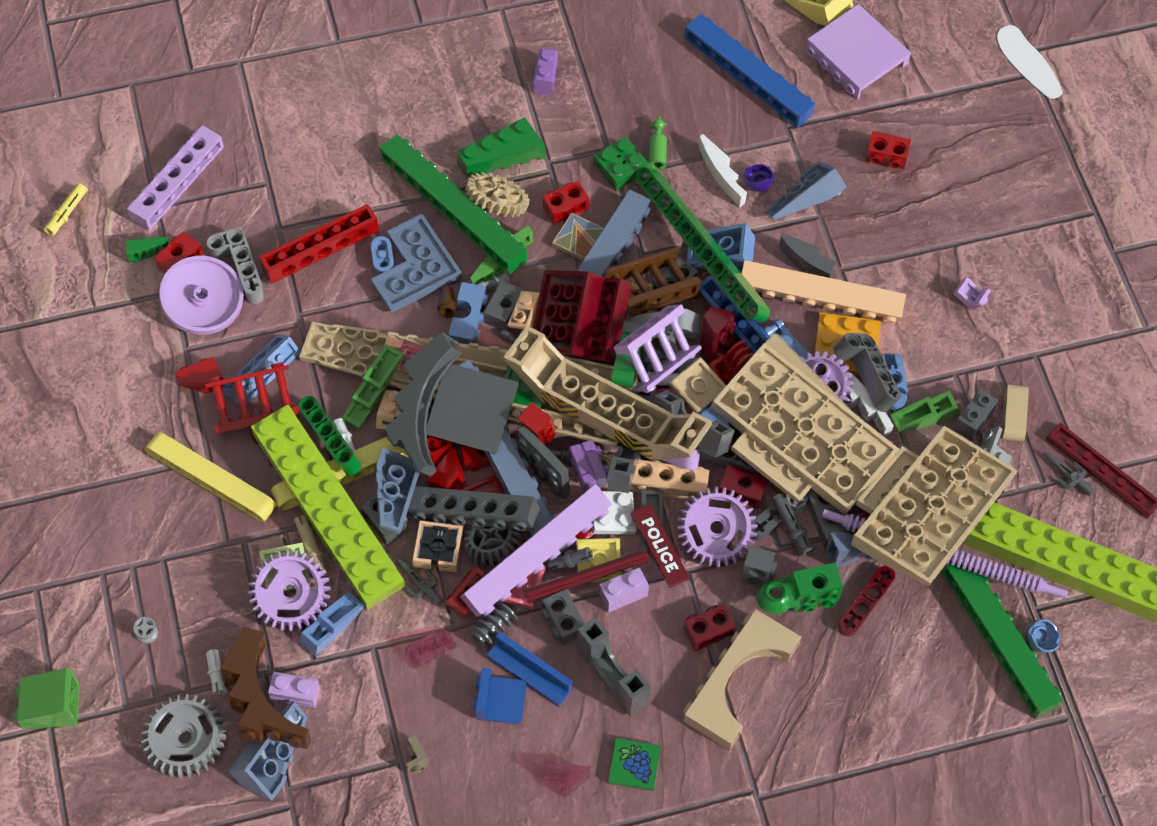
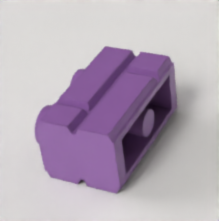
(545, 71)
(588, 465)

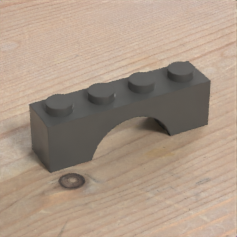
(718, 436)

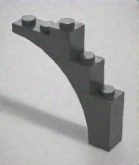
(425, 372)

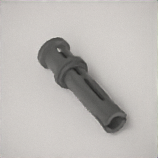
(797, 533)

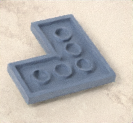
(425, 266)

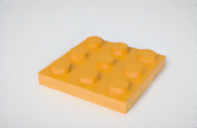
(834, 327)

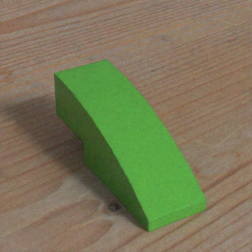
(925, 412)

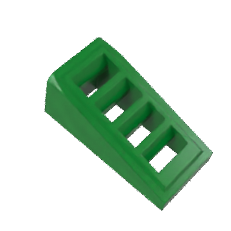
(144, 248)

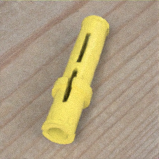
(53, 226)

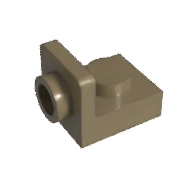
(416, 751)

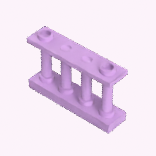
(644, 335)

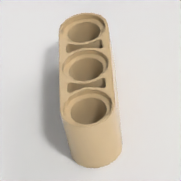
(1015, 413)

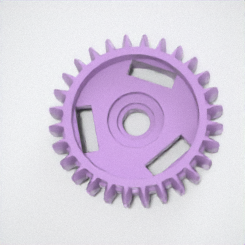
(703, 516)
(289, 573)

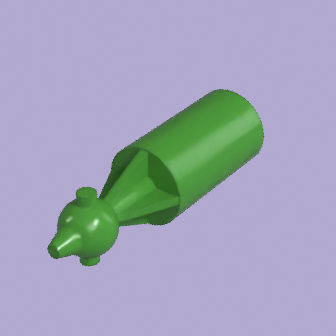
(658, 146)

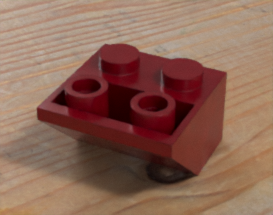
(717, 333)

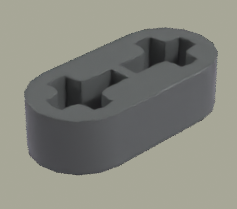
(763, 519)

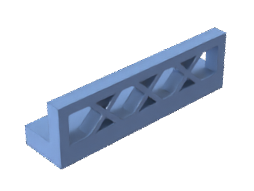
(278, 350)

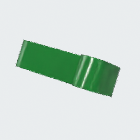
(624, 370)

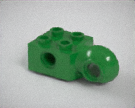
(802, 590)

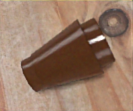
(447, 303)

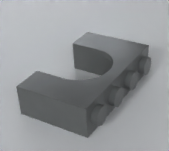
(629, 690)

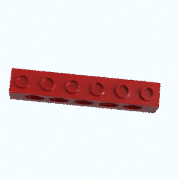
(319, 243)

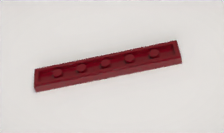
(1103, 470)

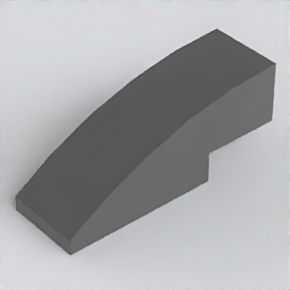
(806, 256)

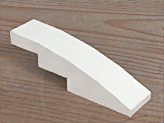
(719, 167)
(861, 399)

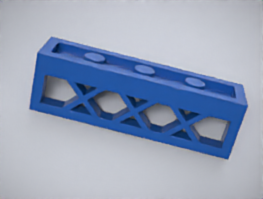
(531, 669)

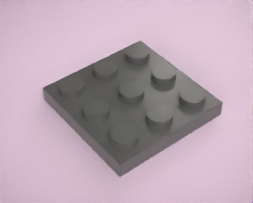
(544, 462)

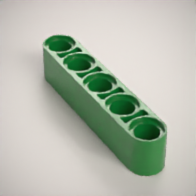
(330, 435)

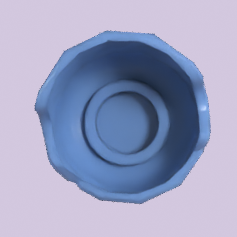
(1043, 636)

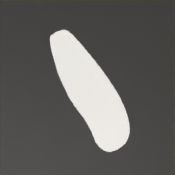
(1028, 61)

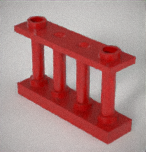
(246, 418)

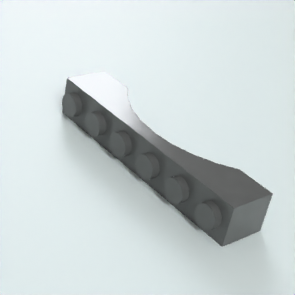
(626, 460)

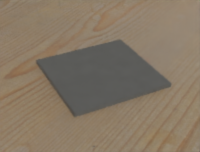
(472, 408)

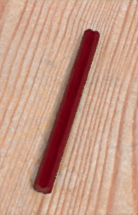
(586, 575)

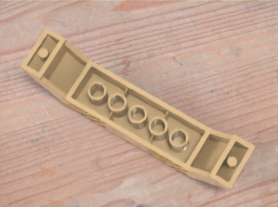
(602, 403)

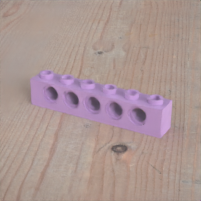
(208, 147)

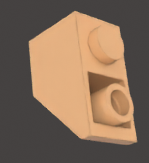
(524, 310)

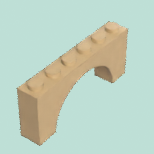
(758, 638)

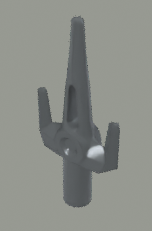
(1074, 478)
(424, 587)

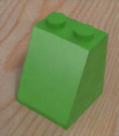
(48, 700)

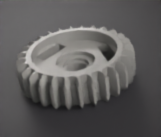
(185, 719)

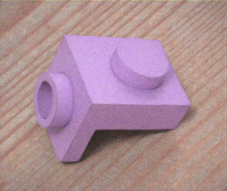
(971, 294)

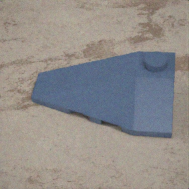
(816, 186)
(395, 488)
(264, 765)

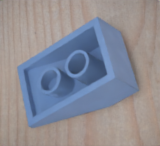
(734, 240)

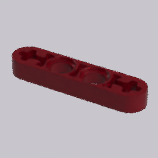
(864, 599)

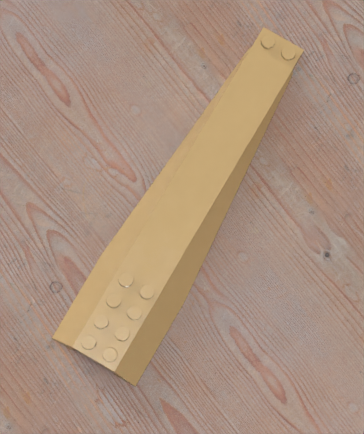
(357, 348)

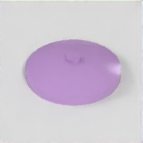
(201, 295)

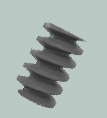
(489, 624)

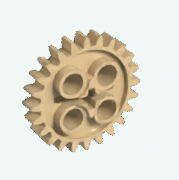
(497, 194)

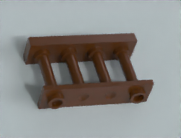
(659, 297)

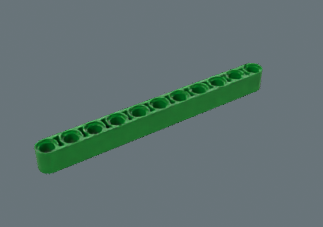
(703, 245)

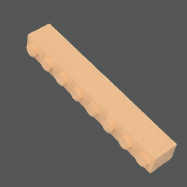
(824, 291)

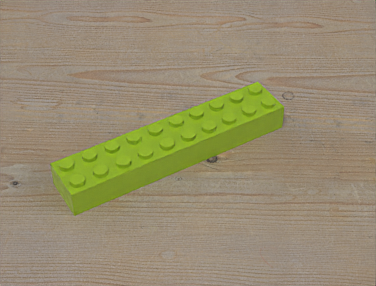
(328, 507)
(1067, 560)

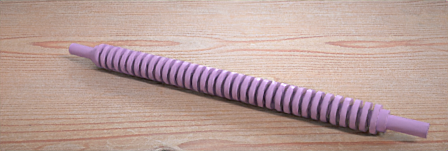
(1039, 585)

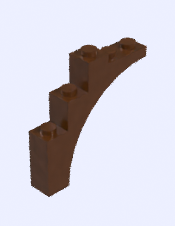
(246, 697)

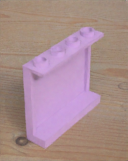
(856, 50)

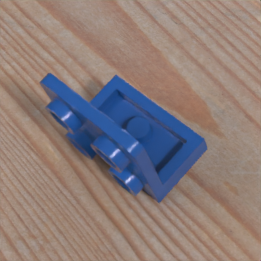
(499, 698)

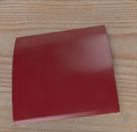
(582, 313)

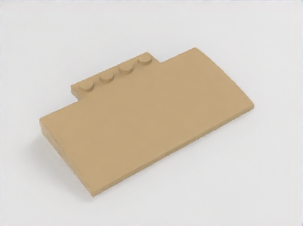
(800, 432)
(929, 504)

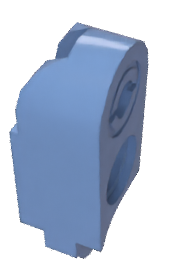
(898, 373)

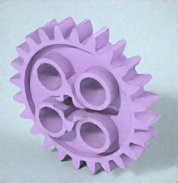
(834, 374)

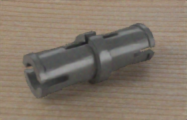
(570, 558)

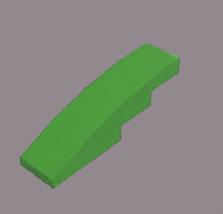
(489, 268)
(373, 386)

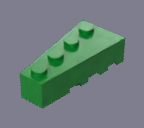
(501, 149)

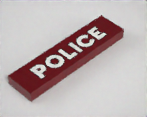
(660, 546)

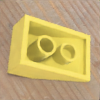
(822, 11)

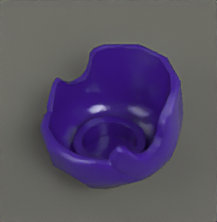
(758, 177)

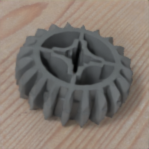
(493, 546)

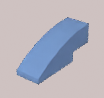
(330, 623)

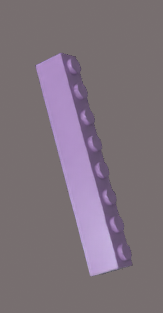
(536, 550)

